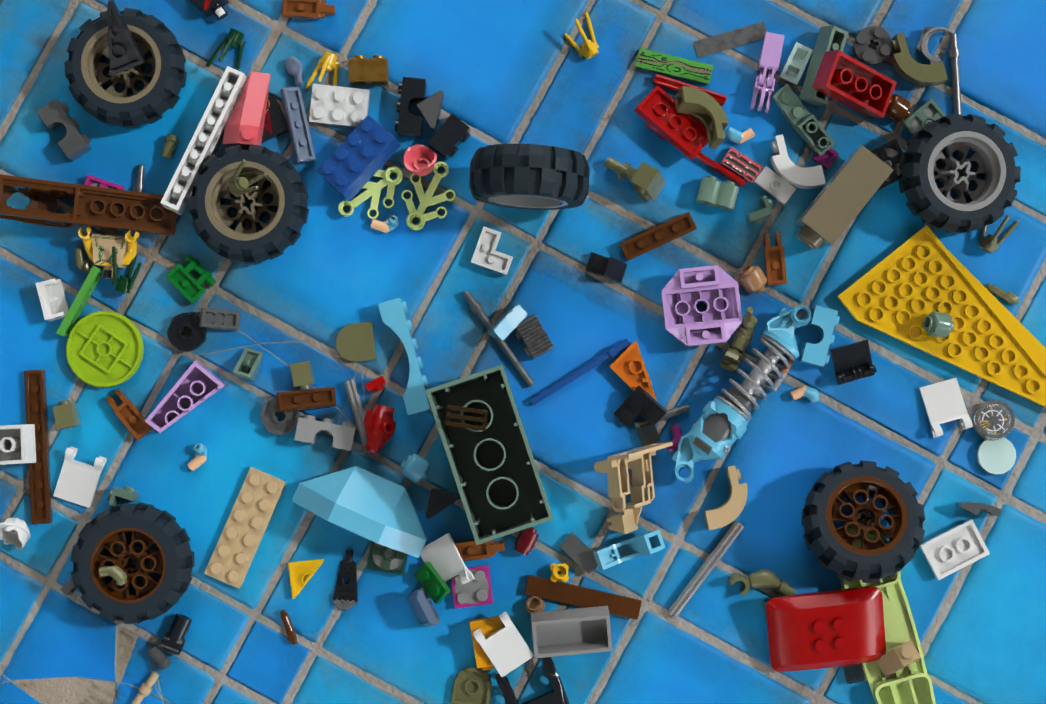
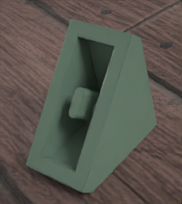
(248, 364)

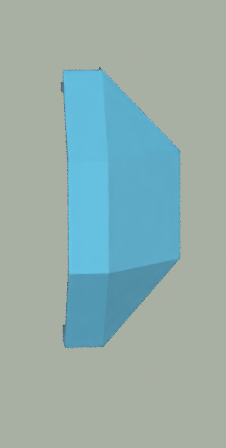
(366, 507)

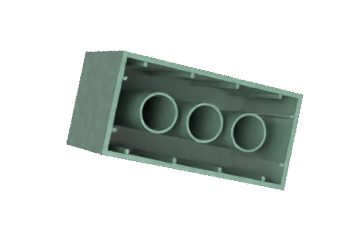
(492, 465)

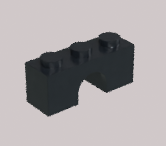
(411, 91)

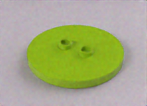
(104, 349)

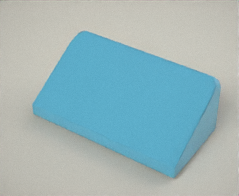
(507, 322)

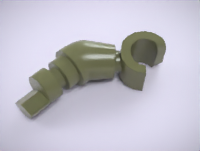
(740, 341)
(760, 579)

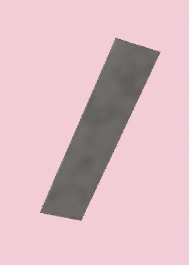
(730, 39)

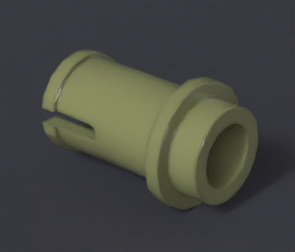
(169, 146)

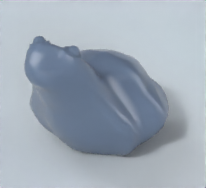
(294, 68)

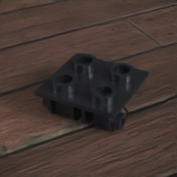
(852, 362)

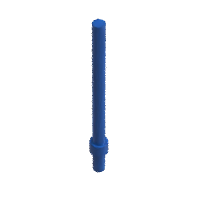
(611, 352)

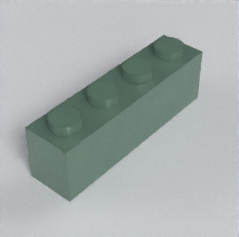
(829, 39)

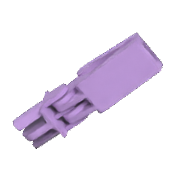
(769, 63)

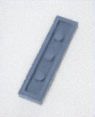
(298, 124)

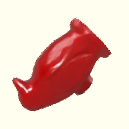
(378, 427)

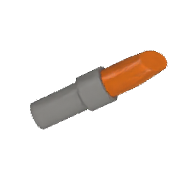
(784, 373)

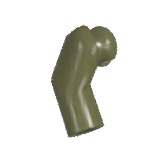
(80, 261)
(115, 572)

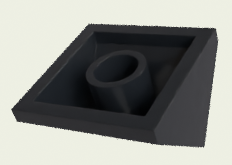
(440, 500)

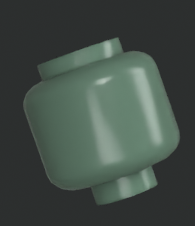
(938, 324)

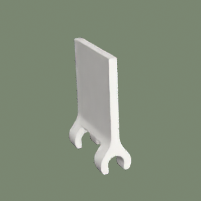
(944, 404)
(78, 480)
(446, 559)
(505, 646)

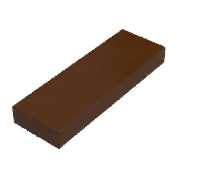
(306, 399)

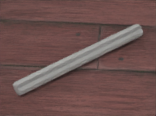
(705, 569)

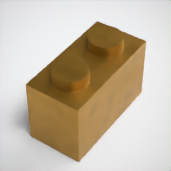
(368, 70)

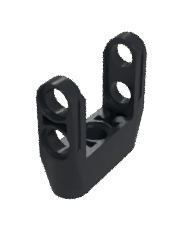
(555, 696)

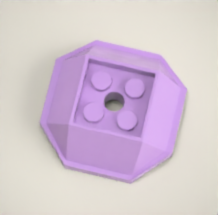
(703, 285)

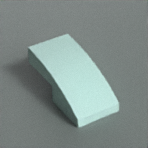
(796, 63)

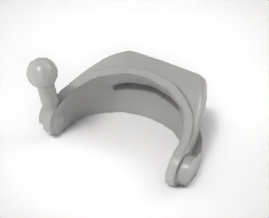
(926, 34)

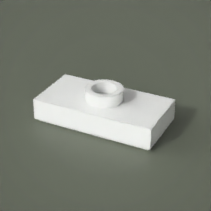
(775, 185)

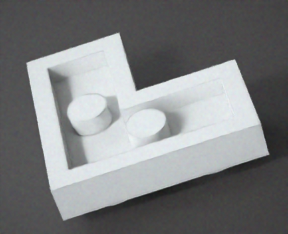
(486, 254)

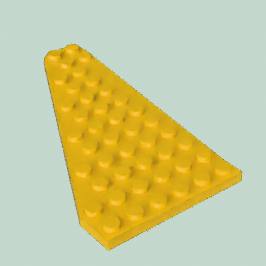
(985, 336)

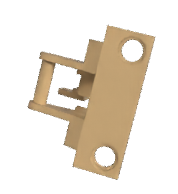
(618, 484)

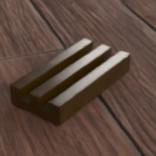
(483, 420)

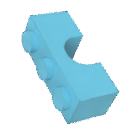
(825, 321)

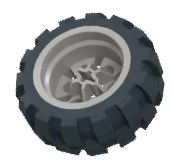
(990, 157)
(529, 176)

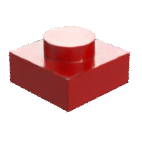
(376, 385)

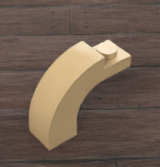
(733, 506)

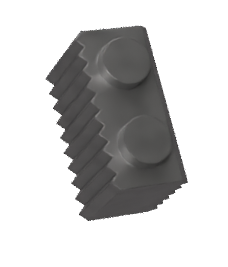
(534, 337)

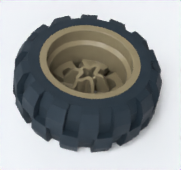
(87, 73)
(213, 220)

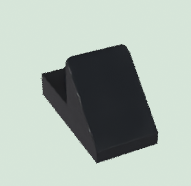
(606, 267)

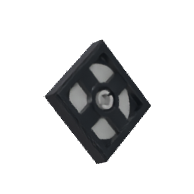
(890, 154)

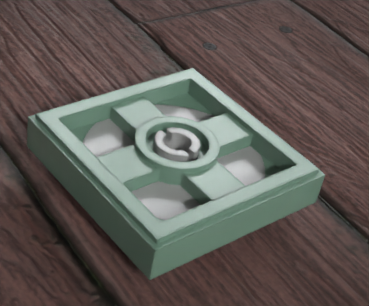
(924, 115)

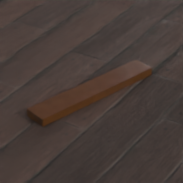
(582, 596)

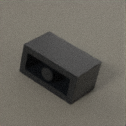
(449, 137)

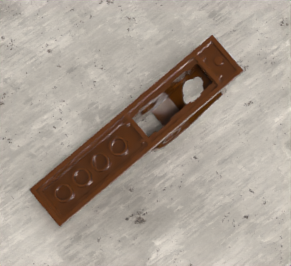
(91, 206)

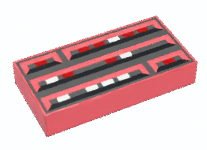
(741, 165)

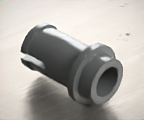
(159, 657)

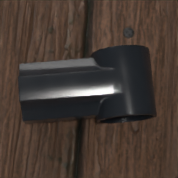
(174, 638)

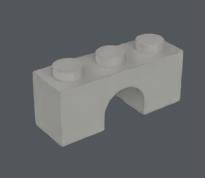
(309, 428)

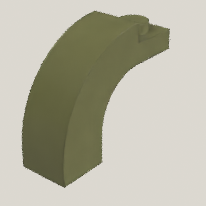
(913, 71)
(706, 109)

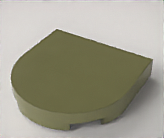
(357, 342)
(471, 687)

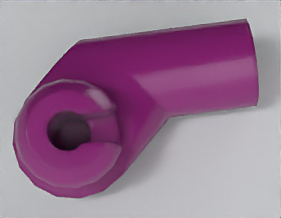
(677, 434)

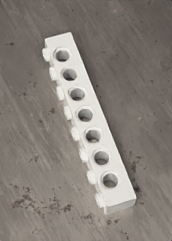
(204, 139)

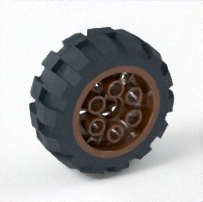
(836, 546)

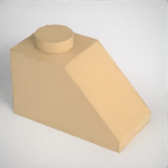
(898, 658)

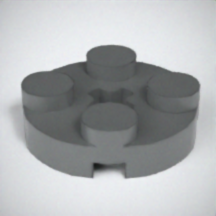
(868, 55)
(271, 421)

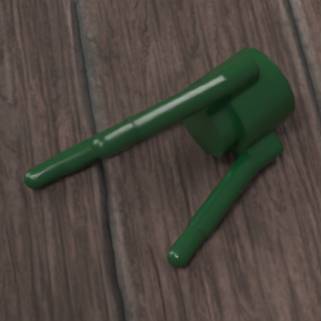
(232, 39)
(124, 283)

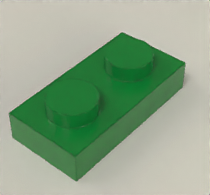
(432, 582)

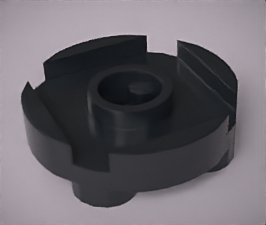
(178, 326)

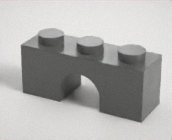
(74, 143)

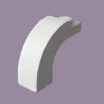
(796, 176)

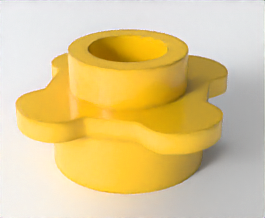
(563, 568)

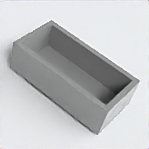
(571, 632)

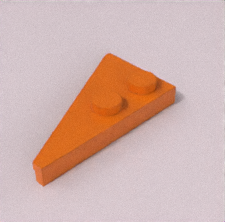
(632, 369)

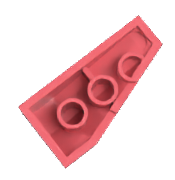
(248, 115)

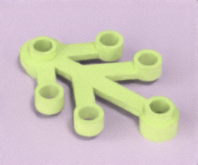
(374, 190)
(427, 199)

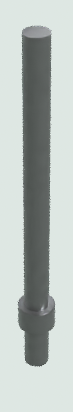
(954, 54)
(476, 308)

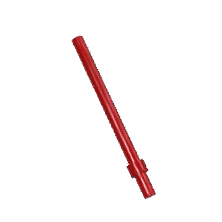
(711, 163)

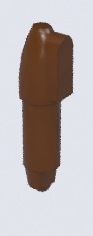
(288, 626)

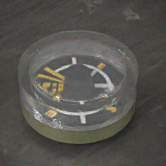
(993, 420)

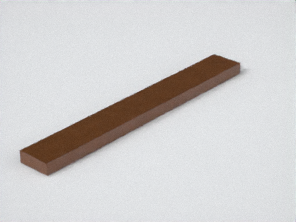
(40, 471)

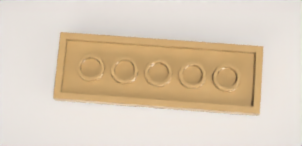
(245, 527)

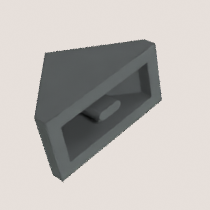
(431, 108)

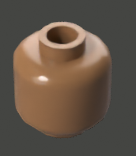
(752, 279)

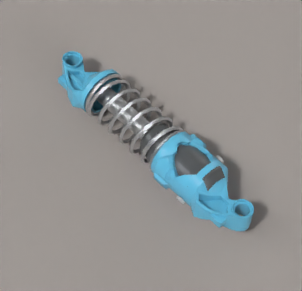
(729, 414)

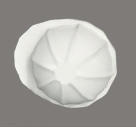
(14, 532)

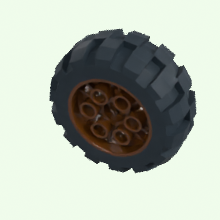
(148, 527)

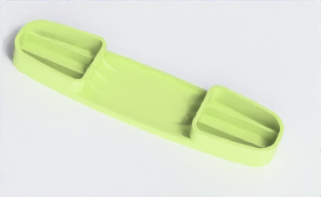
(911, 683)

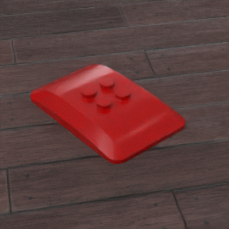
(825, 629)

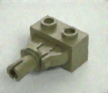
(645, 179)

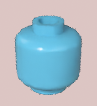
(415, 467)

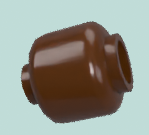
(898, 108)

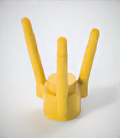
(588, 48)
(327, 63)

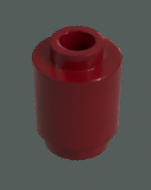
(526, 540)

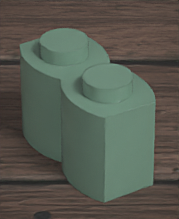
(717, 193)

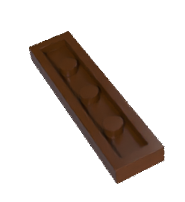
(658, 236)

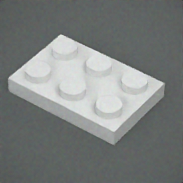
(338, 105)
(954, 549)

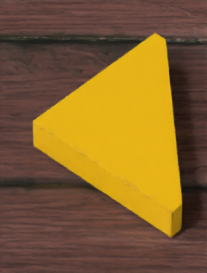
(301, 572)

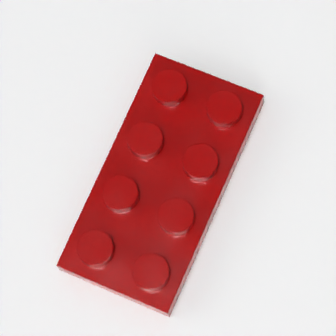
(678, 128)

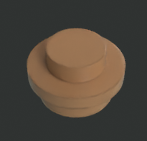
(535, 604)

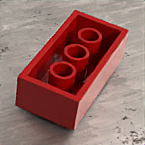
(854, 84)

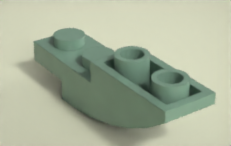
(802, 121)

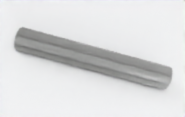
(357, 409)

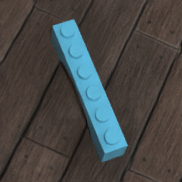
(394, 317)

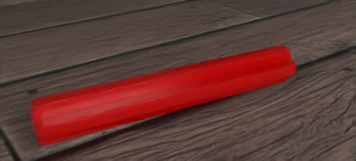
(675, 85)

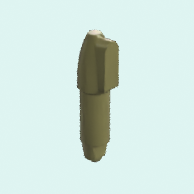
(1006, 296)

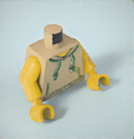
(100, 250)

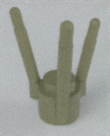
(240, 185)
(990, 242)

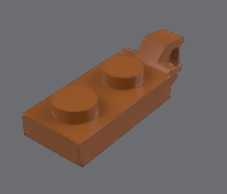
(307, 9)
(471, 551)

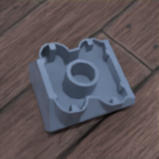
(424, 608)

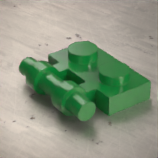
(186, 283)

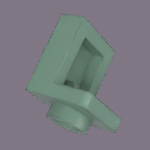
(759, 216)
(126, 493)

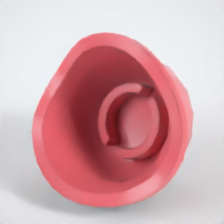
(420, 160)

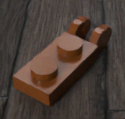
(774, 260)
(130, 415)

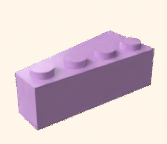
(189, 392)

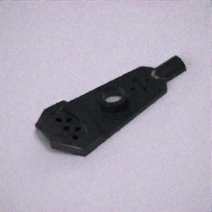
(344, 589)

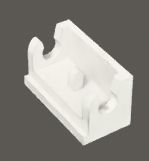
(52, 299)

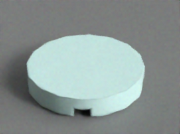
(996, 456)

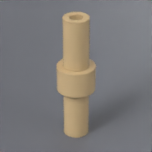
(145, 688)

